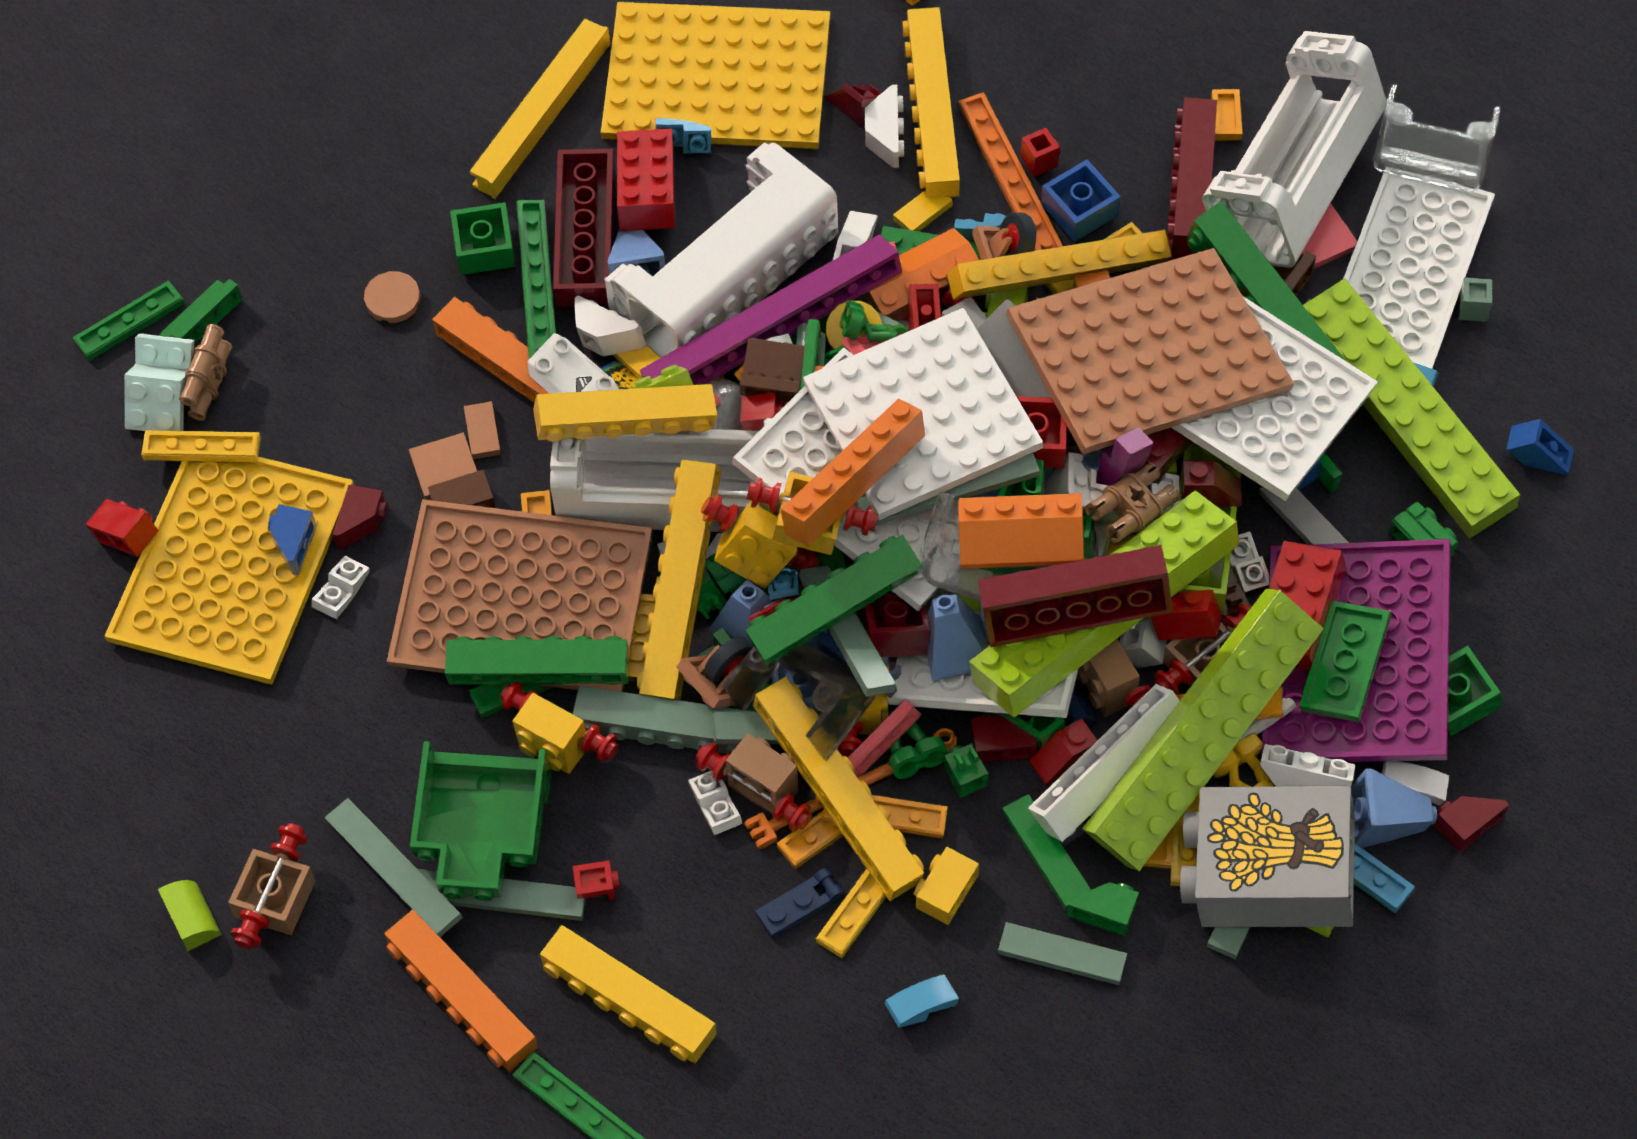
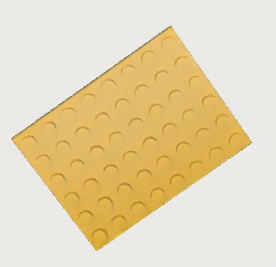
(729, 68)
(212, 576)

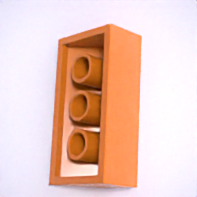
(921, 265)
(1020, 530)

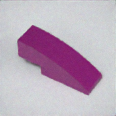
(1124, 457)

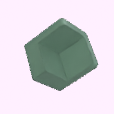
(1475, 299)

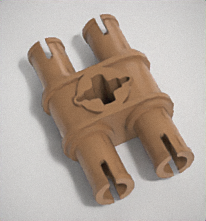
(205, 372)
(1132, 502)

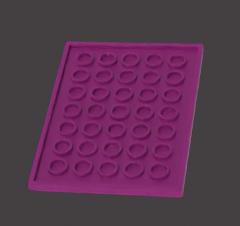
(1410, 687)

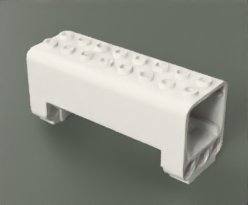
(1302, 147)
(735, 259)
(633, 475)

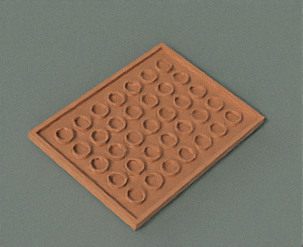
(1149, 349)
(515, 577)

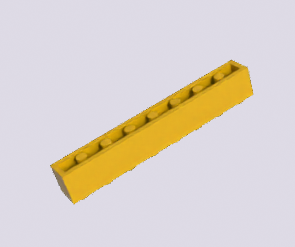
(933, 103)
(1057, 264)
(679, 581)
(840, 791)

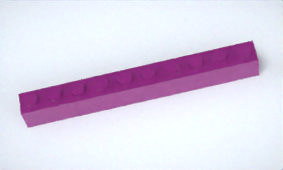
(784, 311)

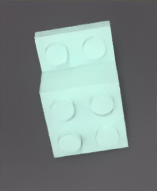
(157, 383)

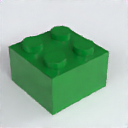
(482, 238)
(1470, 691)

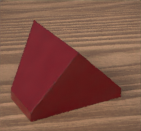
(854, 100)

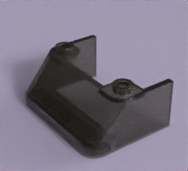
(836, 691)

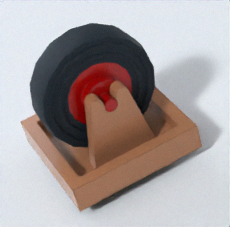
(1013, 237)
(711, 671)

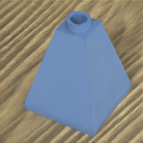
(636, 249)
(743, 603)
(954, 637)
(1388, 809)

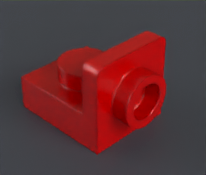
(595, 880)

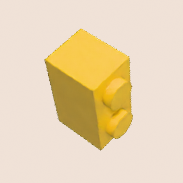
(946, 885)

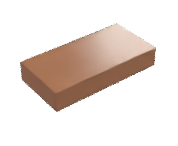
(482, 430)

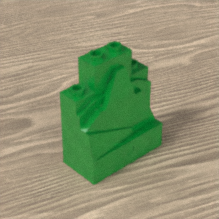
(478, 817)

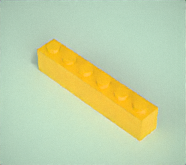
(624, 412)
(628, 995)

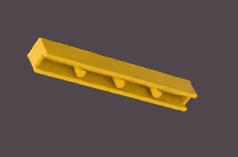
(540, 108)

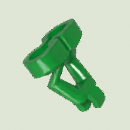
(855, 320)
(927, 752)

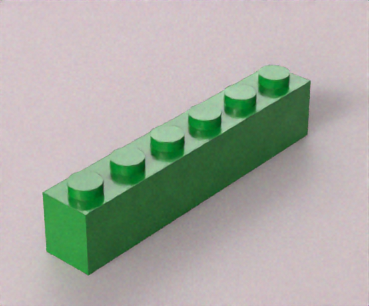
(834, 599)
(537, 661)

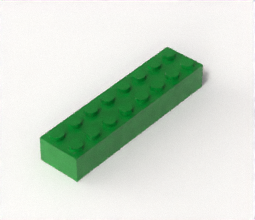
(1252, 271)

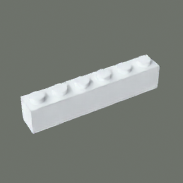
(1099, 769)

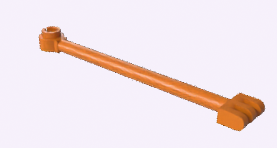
(768, 827)

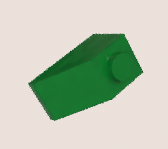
(1105, 907)

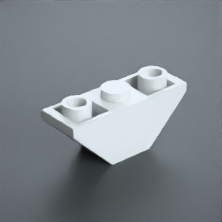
(884, 126)
(605, 329)
(1304, 769)

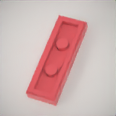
(883, 737)

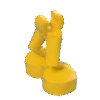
(1243, 752)

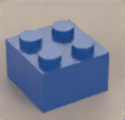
(1080, 200)

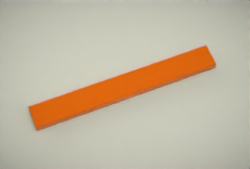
(1007, 168)

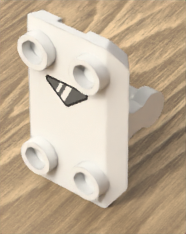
(565, 369)

